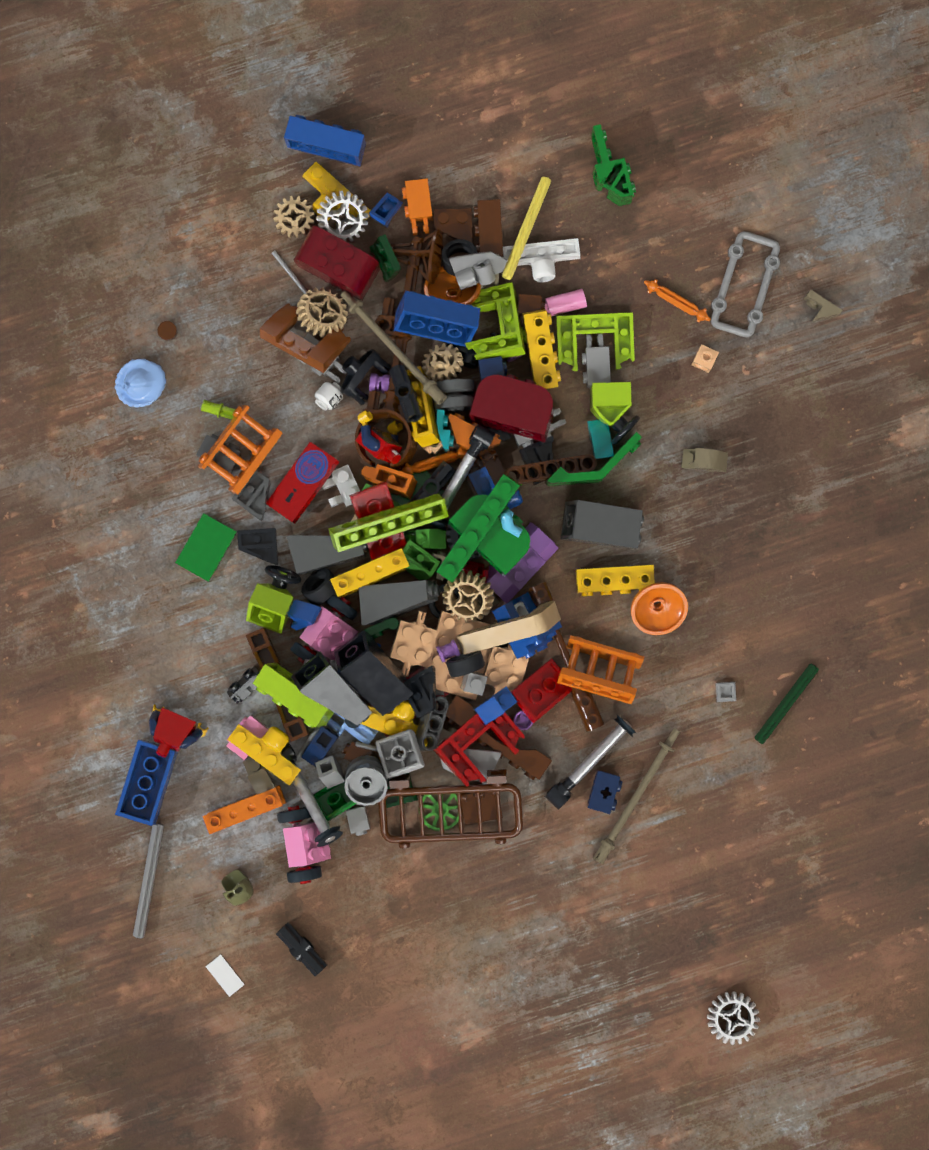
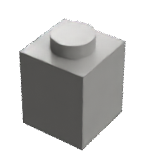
(474, 683)
(330, 772)
(358, 820)

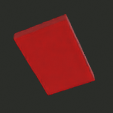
(540, 691)

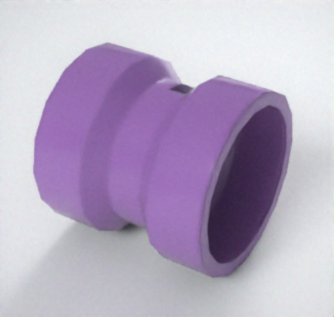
(379, 383)
(524, 722)

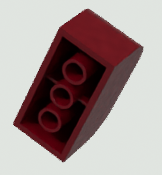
(337, 262)
(513, 406)

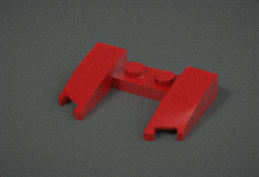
(453, 746)

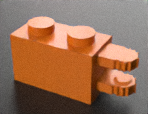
(418, 203)
(397, 481)

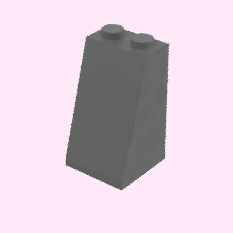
(602, 524)
(317, 552)
(395, 599)

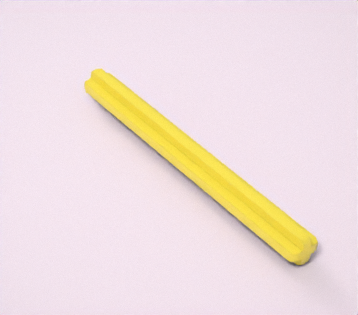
(526, 228)

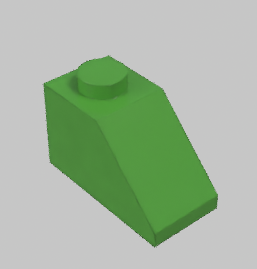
(420, 562)

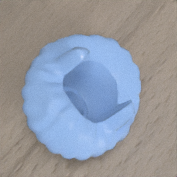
(140, 382)

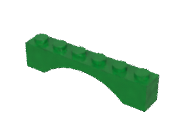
(478, 528)

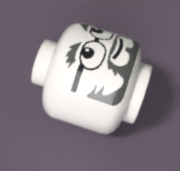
(328, 395)

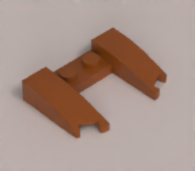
(320, 356)

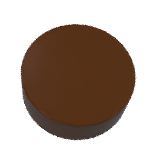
(167, 330)

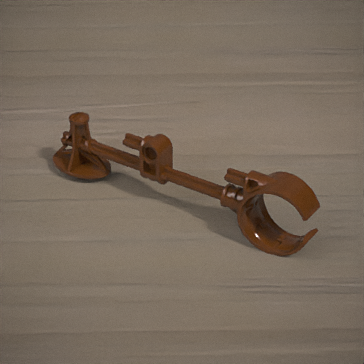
(392, 406)

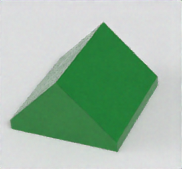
(333, 801)

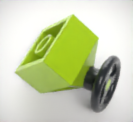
(609, 405)
(272, 600)

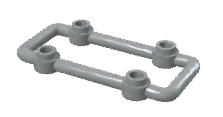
(771, 264)

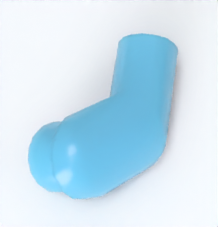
(507, 523)

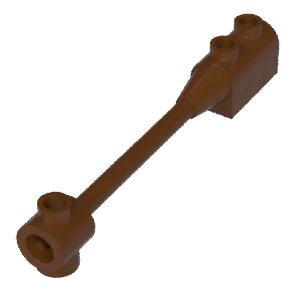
(582, 699)

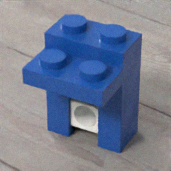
(518, 607)

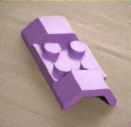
(539, 552)

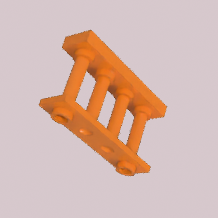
(259, 451)
(597, 685)
(244, 809)

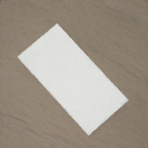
(225, 975)

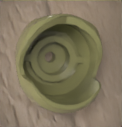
(237, 888)

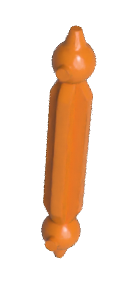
(677, 300)
(434, 462)

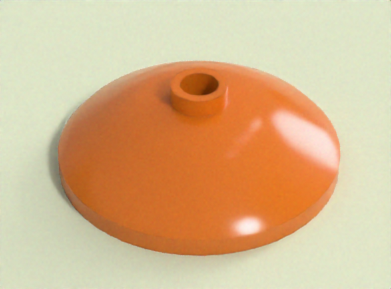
(447, 288)
(660, 617)

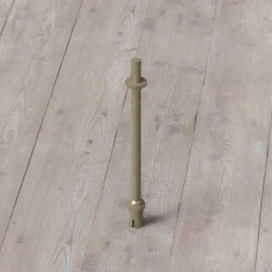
(429, 386)
(608, 843)

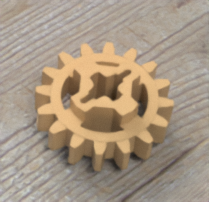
(287, 217)
(442, 362)

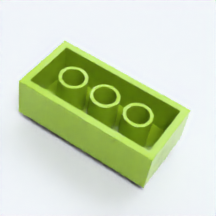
(278, 684)

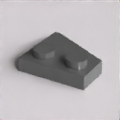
(254, 495)

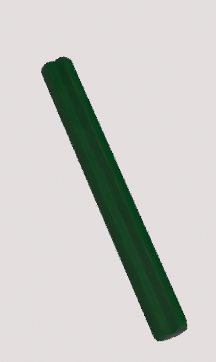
(786, 703)

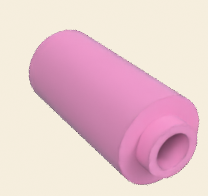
(565, 302)

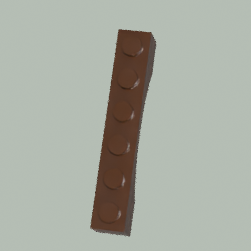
(265, 654)
(530, 760)

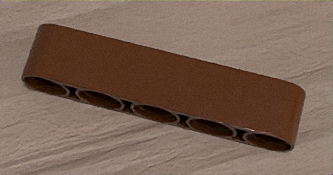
(540, 468)

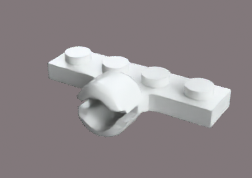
(544, 255)

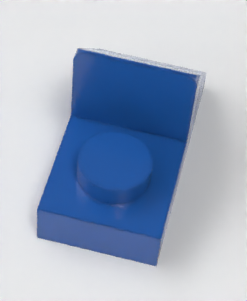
(385, 209)
(302, 614)
(495, 705)

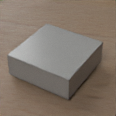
(725, 691)

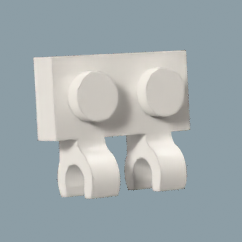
(345, 483)

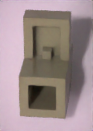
(705, 459)

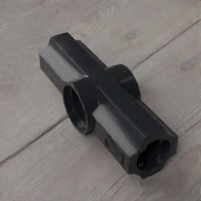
(408, 402)
(439, 478)
(301, 949)

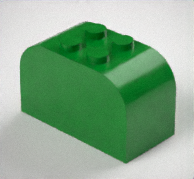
(498, 546)

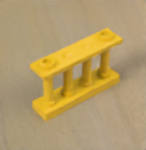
(370, 573)

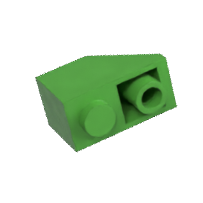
(427, 538)

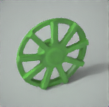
(435, 811)

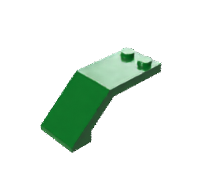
(563, 478)

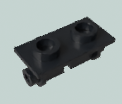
(238, 690)

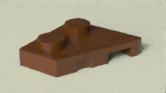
(454, 222)

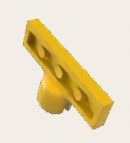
(326, 185)
(393, 722)
(266, 751)

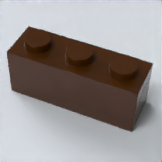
(489, 226)

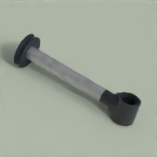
(479, 441)
(560, 792)
(327, 834)

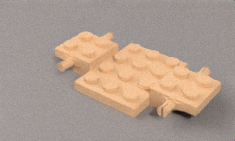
(417, 646)

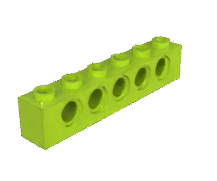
(388, 522)

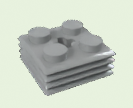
(389, 748)

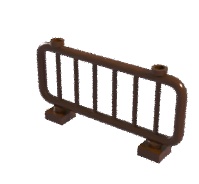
(495, 783)

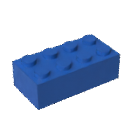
(325, 140)
(436, 318)
(146, 783)

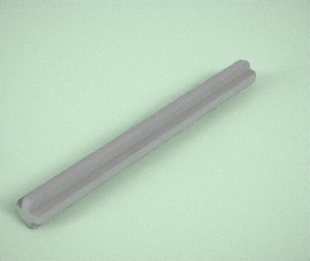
(148, 880)

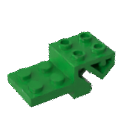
(622, 189)

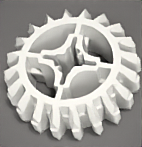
(350, 219)
(717, 1011)

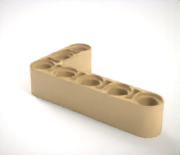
(511, 630)

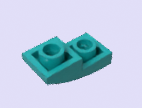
(444, 435)
(600, 438)

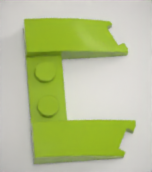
(617, 323)
(510, 342)

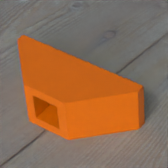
(462, 431)

